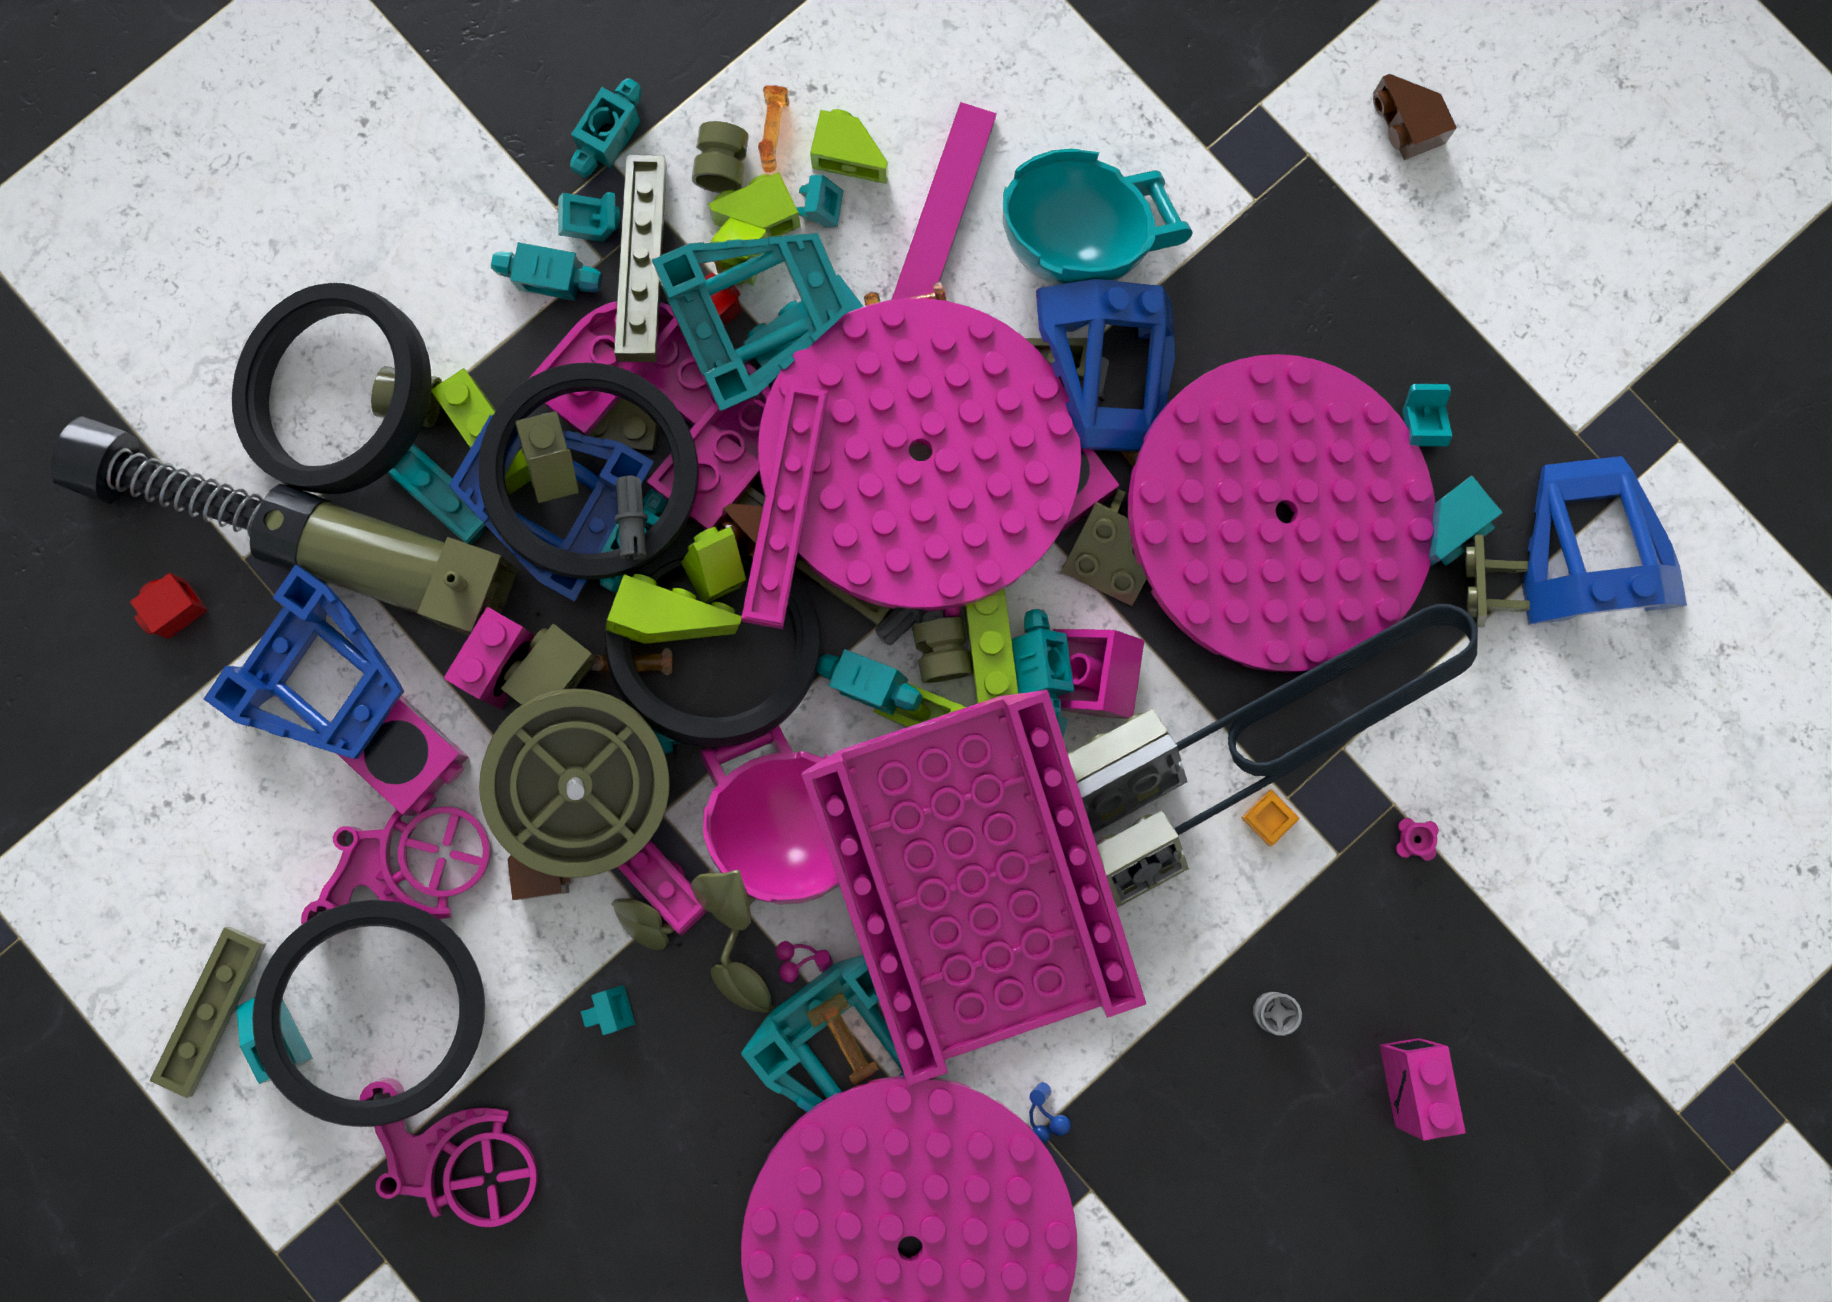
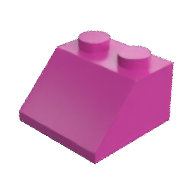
(1103, 672)

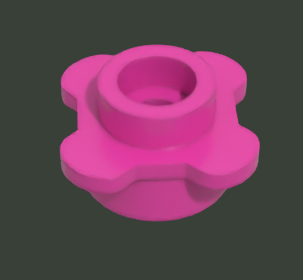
(1426, 831)

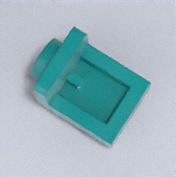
(587, 216)
(1427, 415)

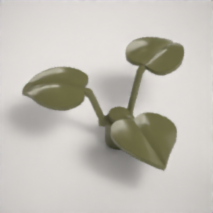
(728, 902)

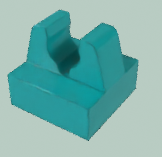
(822, 201)
(609, 1010)

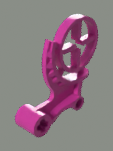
(369, 864)
(414, 1159)

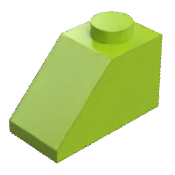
(846, 148)

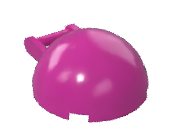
(766, 823)

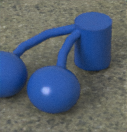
(1058, 1125)

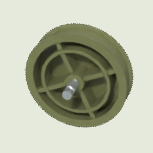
(574, 783)

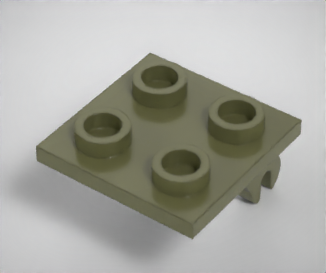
(1105, 554)
(1476, 597)

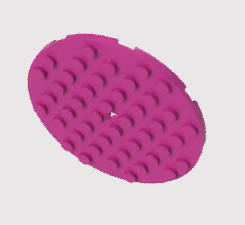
(997, 464)
(1210, 524)
(903, 1165)

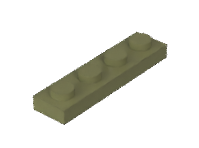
(207, 1012)

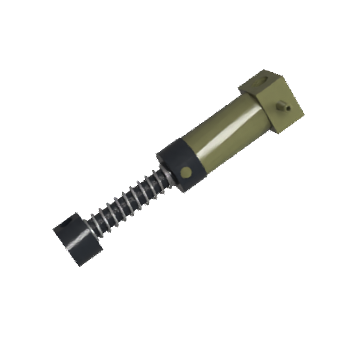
(289, 527)

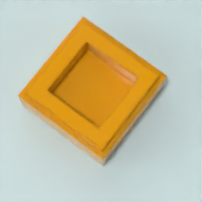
(1270, 818)

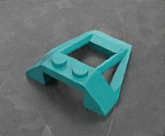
(703, 330)
(784, 1032)

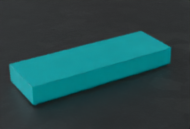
(431, 488)

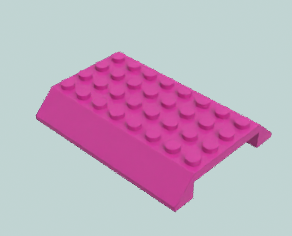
(972, 879)

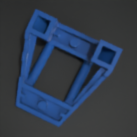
(1117, 303)
(594, 521)
(1649, 586)
(286, 641)

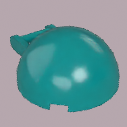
(1084, 219)

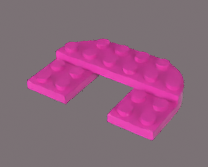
(723, 439)

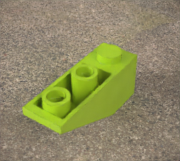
(662, 615)

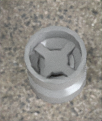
(1285, 1013)

